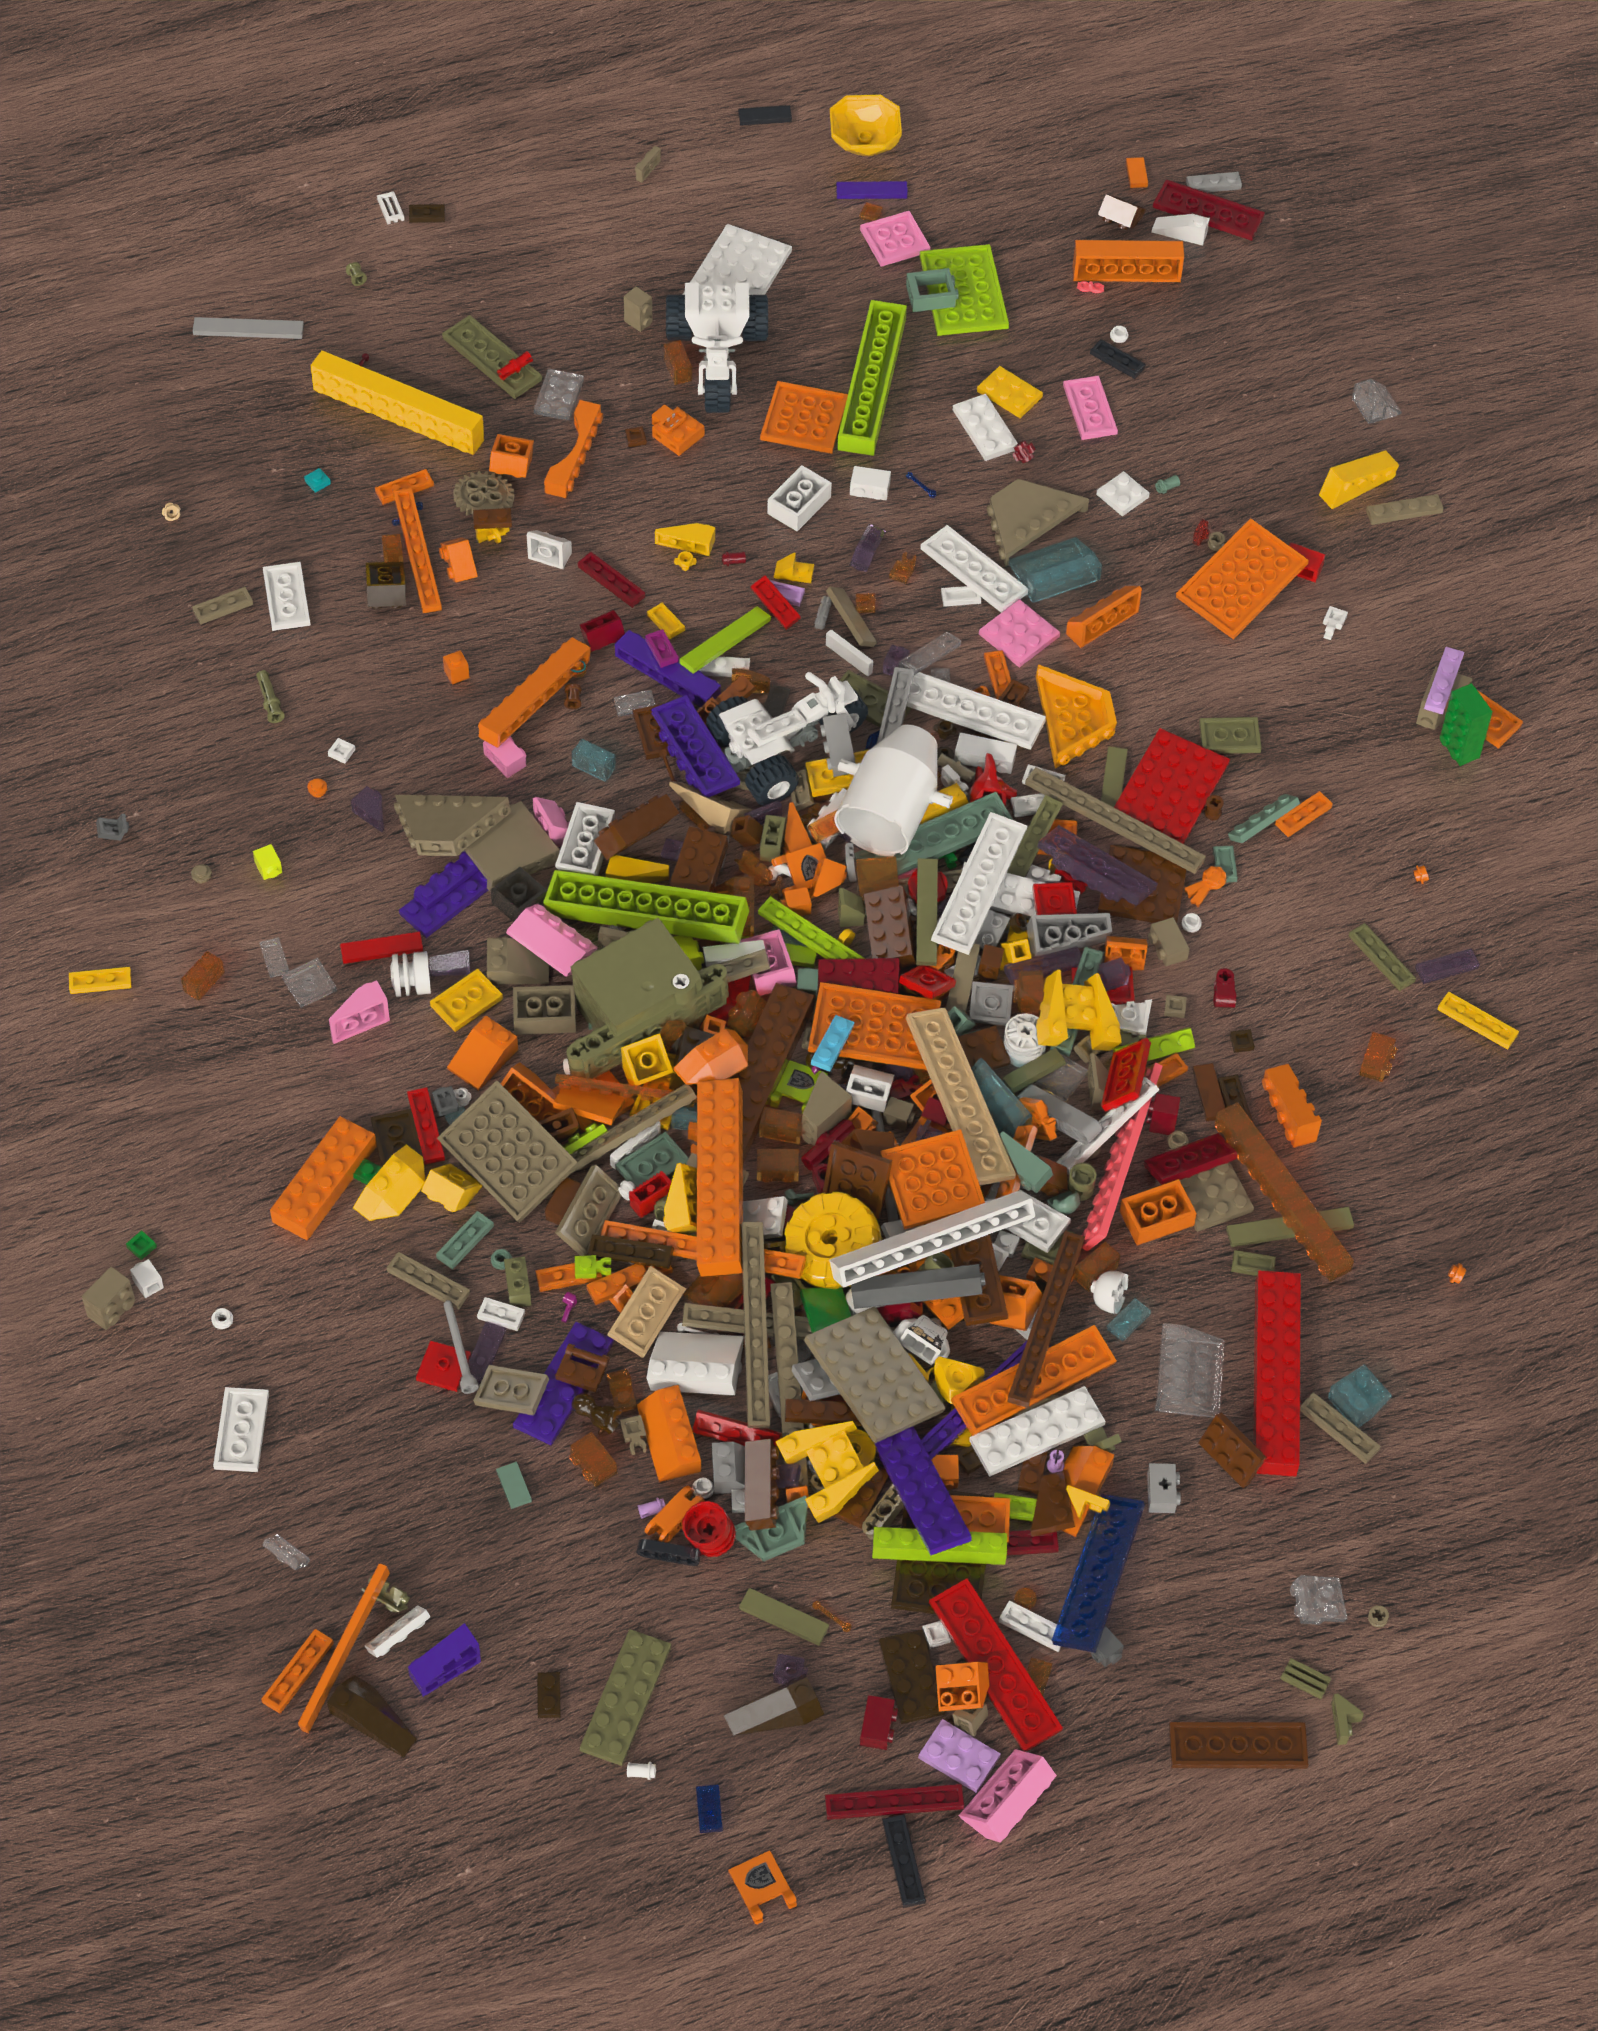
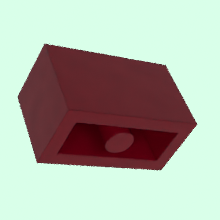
(602, 630)
(1163, 1114)
(877, 1722)

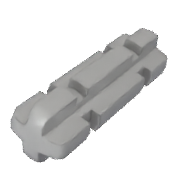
(823, 612)

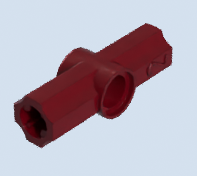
(820, 1151)

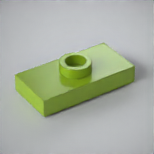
(1020, 1507)

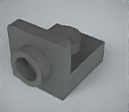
(445, 1100)

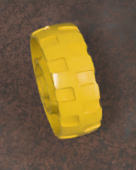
(821, 1223)

